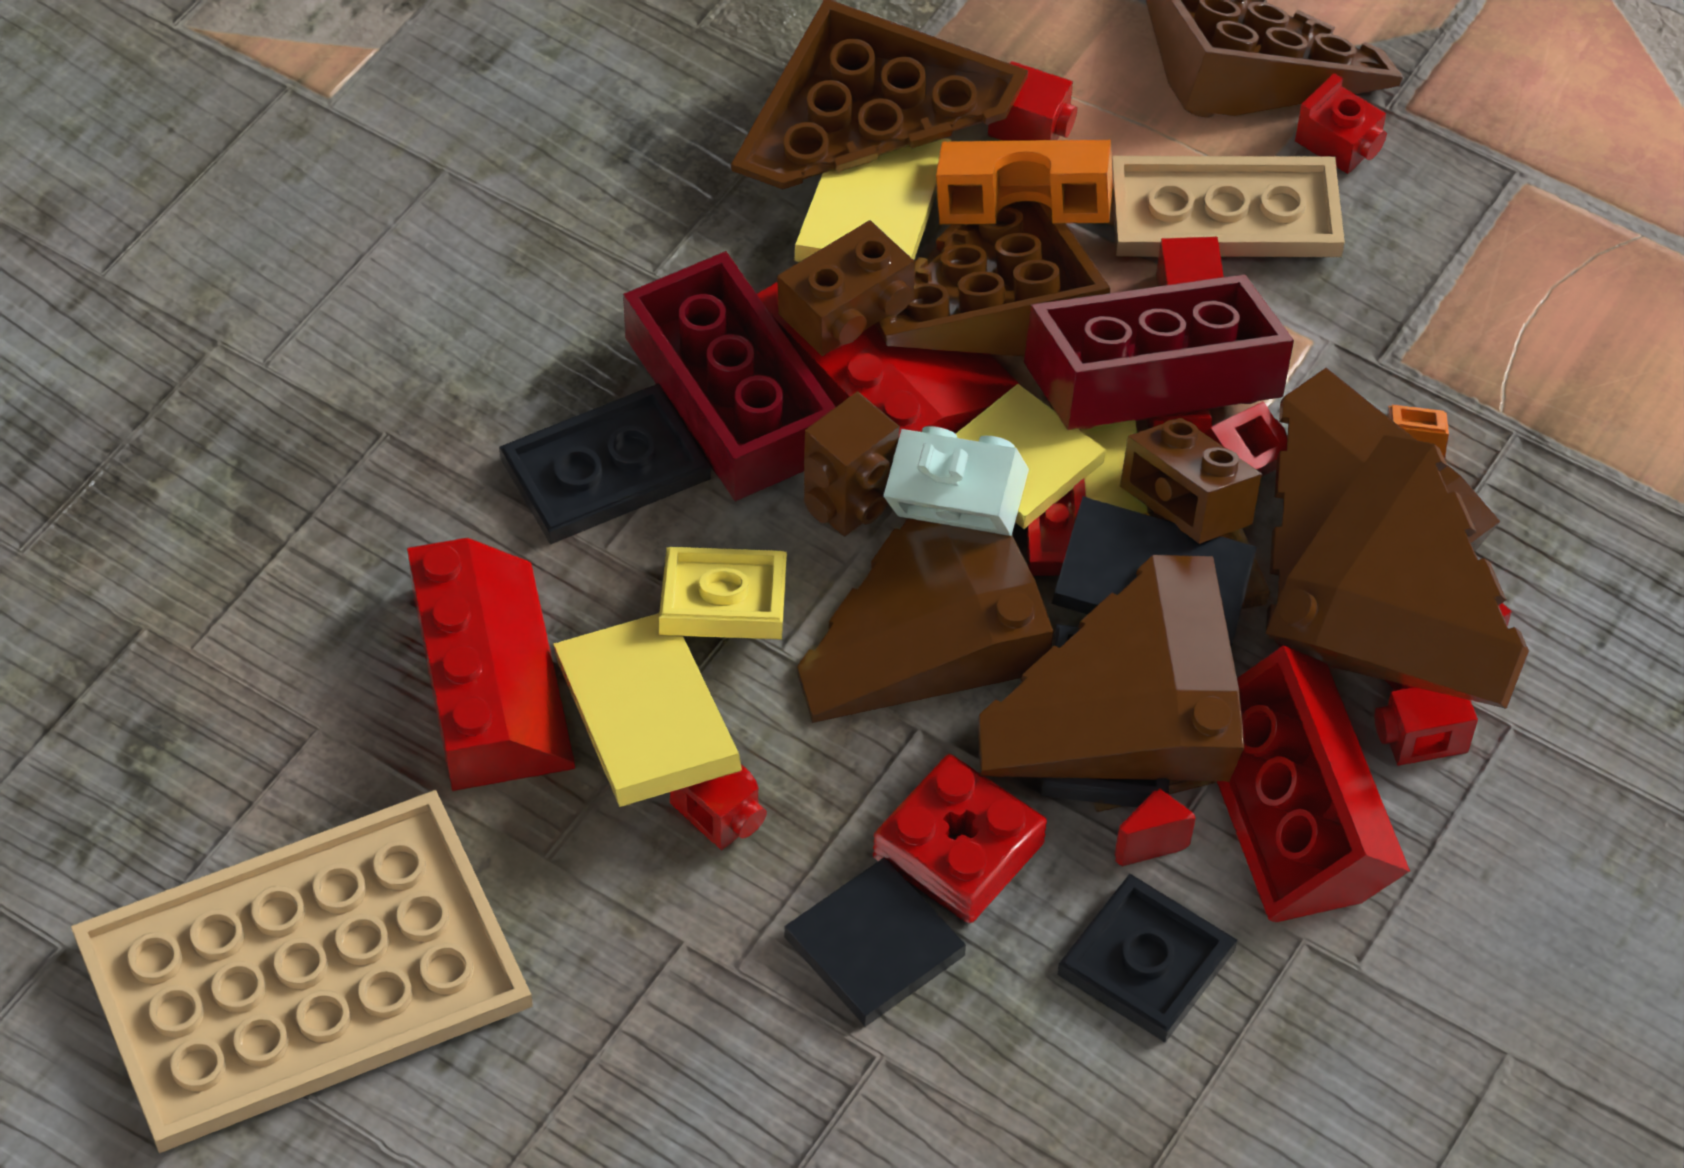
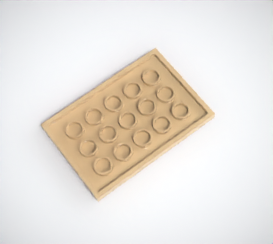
(299, 969)

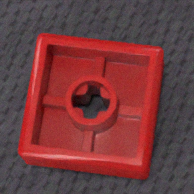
(994, 842)

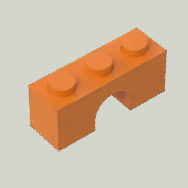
(985, 176)

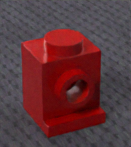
(1340, 125)
(1253, 437)
(1425, 725)
(722, 807)

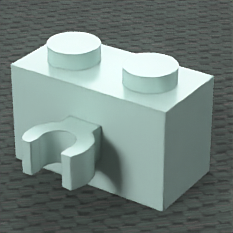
(956, 480)

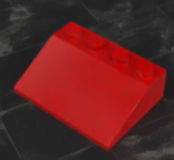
(905, 383)

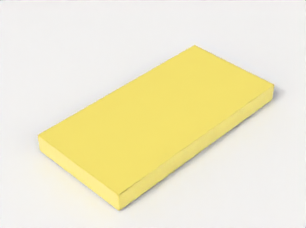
(889, 191)
(646, 710)

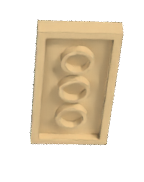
(1247, 201)

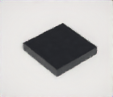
(874, 941)
(1147, 957)

